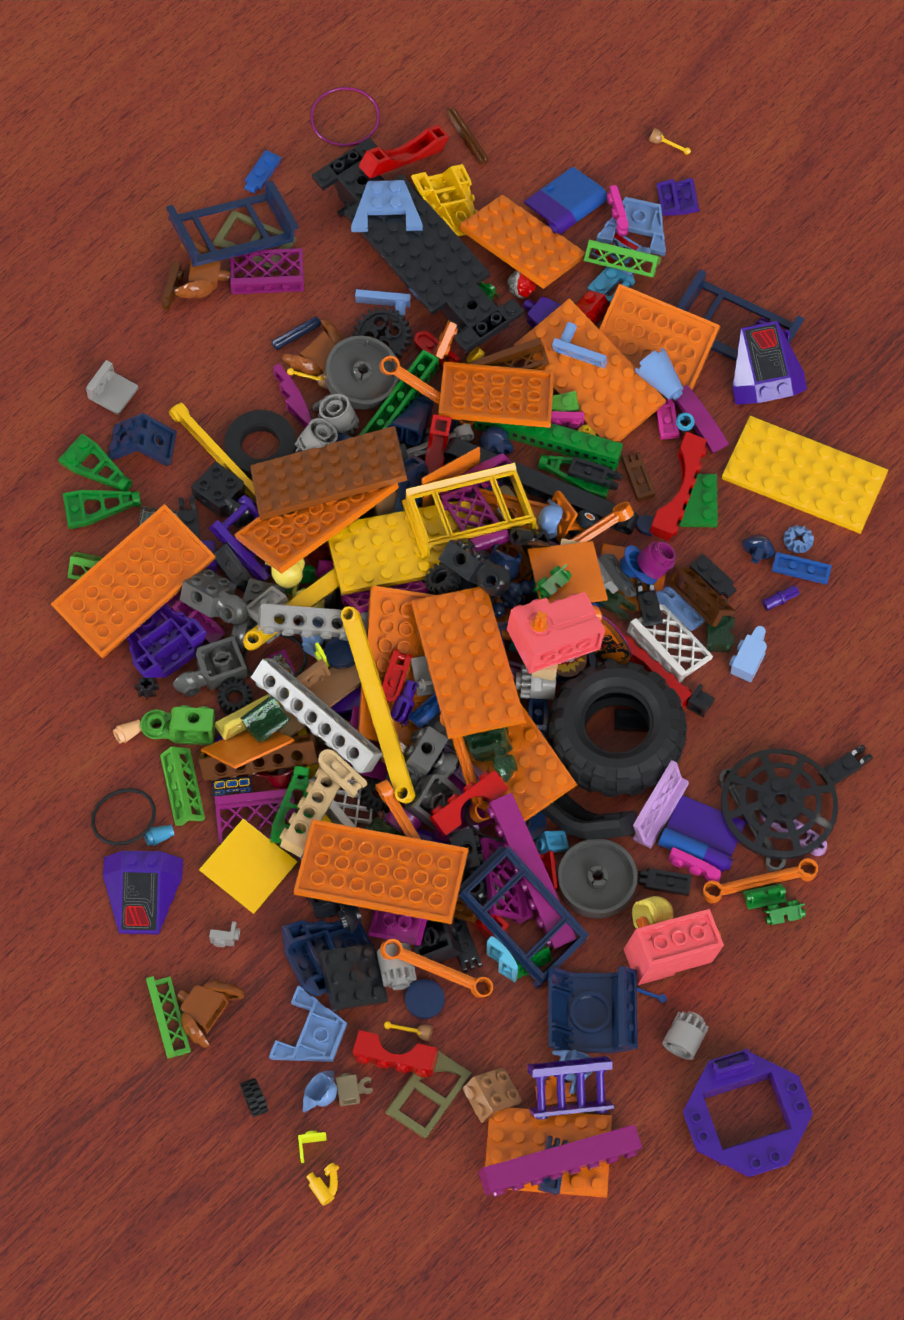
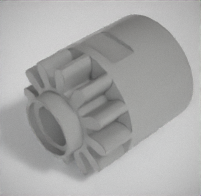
(339, 413)
(316, 435)
(534, 687)
(396, 972)
(685, 1035)

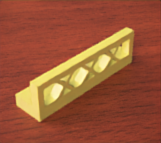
(232, 724)

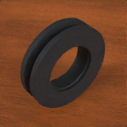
(258, 421)

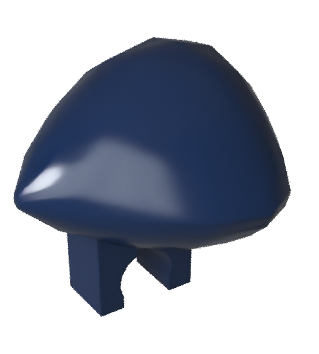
(759, 547)

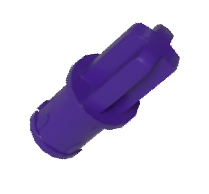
(780, 597)

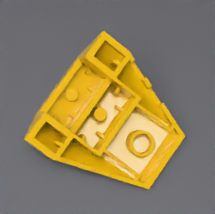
(448, 195)

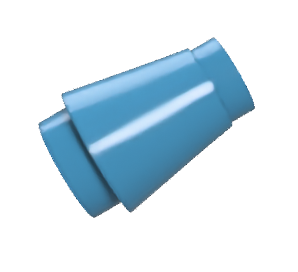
(685, 418)
(158, 834)

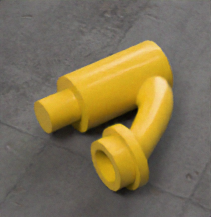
(321, 1191)

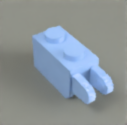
(750, 655)

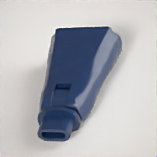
(413, 420)

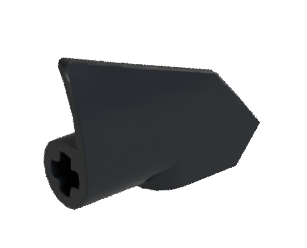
(529, 537)

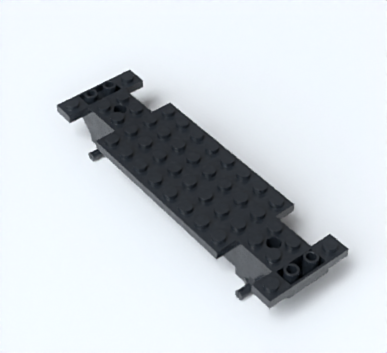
(429, 260)

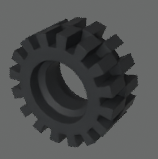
(435, 576)
(232, 687)
(370, 800)
(254, 1097)

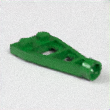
(77, 454)
(556, 462)
(75, 507)
(279, 821)

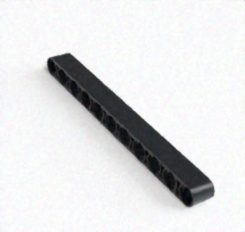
(544, 486)

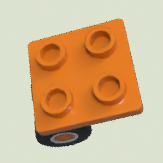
(571, 520)

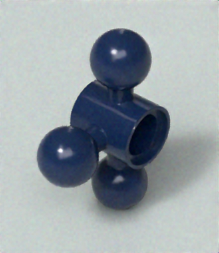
(513, 597)

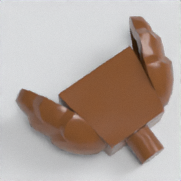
(202, 278)
(314, 357)
(204, 1006)

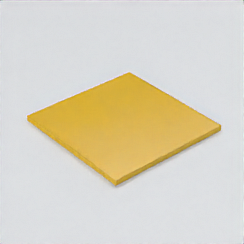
(248, 866)

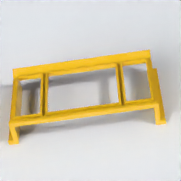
(418, 528)

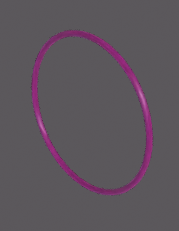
(344, 88)

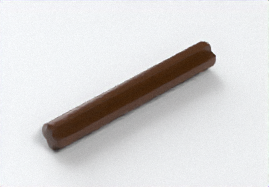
(467, 136)

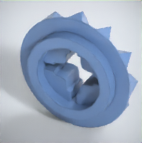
(798, 546)

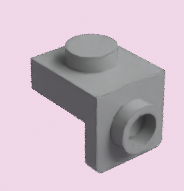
(222, 938)

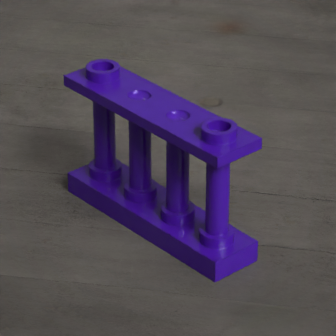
(246, 557)
(560, 1070)

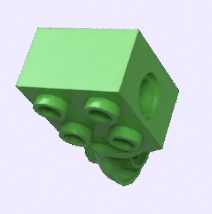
(182, 725)

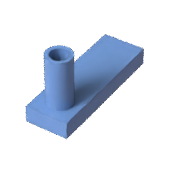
(398, 300)
(565, 347)

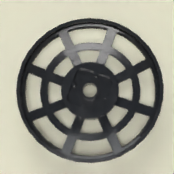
(778, 812)

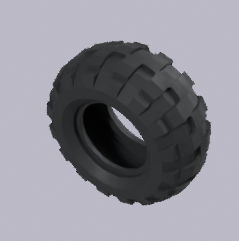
(622, 686)

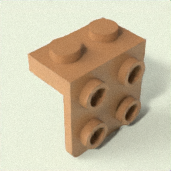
(491, 1093)

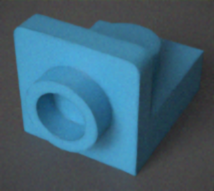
(552, 841)

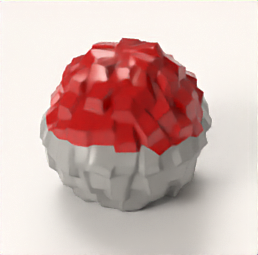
(520, 285)

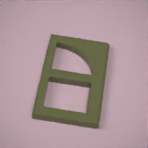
(233, 217)
(443, 1064)

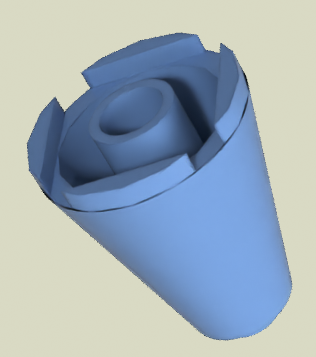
(660, 374)

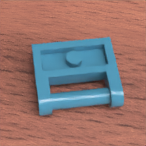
(608, 280)

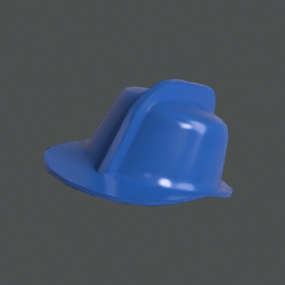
(631, 567)

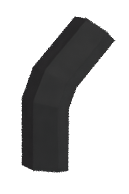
(586, 824)

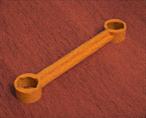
(413, 381)
(620, 513)
(469, 776)
(387, 795)
(760, 880)
(436, 968)

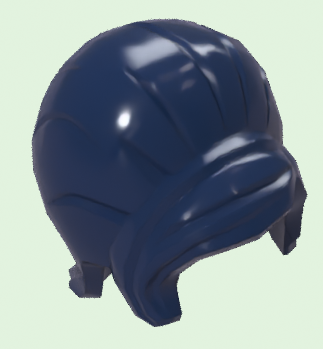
(496, 440)
(510, 563)

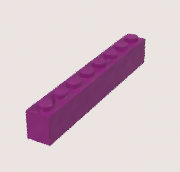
(517, 837)
(560, 1160)

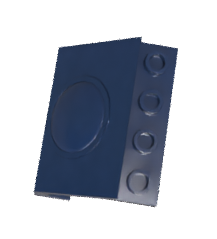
(593, 1011)

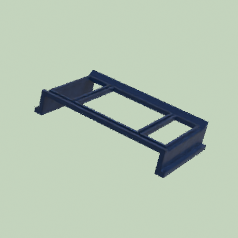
(274, 201)
(699, 283)
(482, 914)

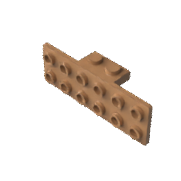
(327, 684)

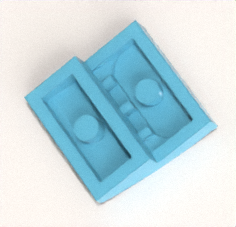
(500, 953)

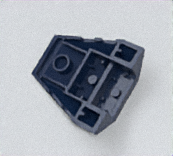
(306, 939)

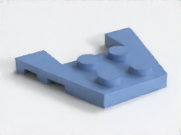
(386, 199)
(643, 219)
(319, 1035)

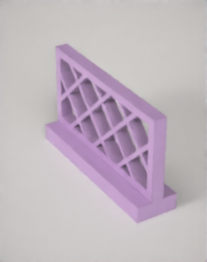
(659, 806)

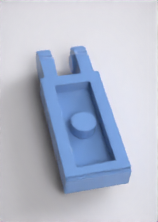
(680, 608)

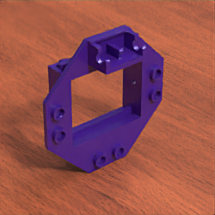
(757, 1154)

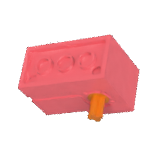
(555, 631)
(672, 945)

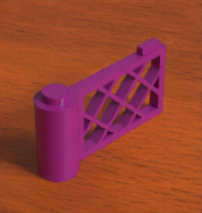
(481, 542)

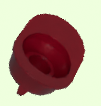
(279, 778)

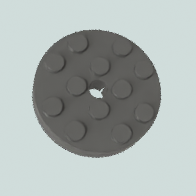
(357, 355)
(600, 897)

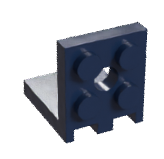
(140, 435)

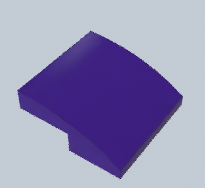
(678, 197)

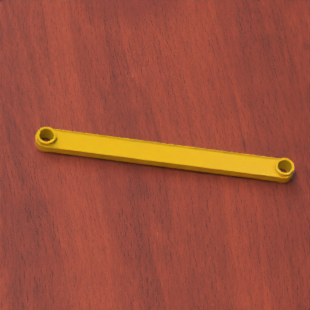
(181, 414)
(307, 598)
(377, 705)

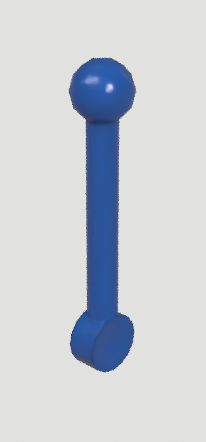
(662, 998)

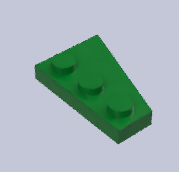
(702, 505)

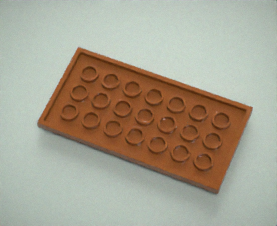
(328, 473)

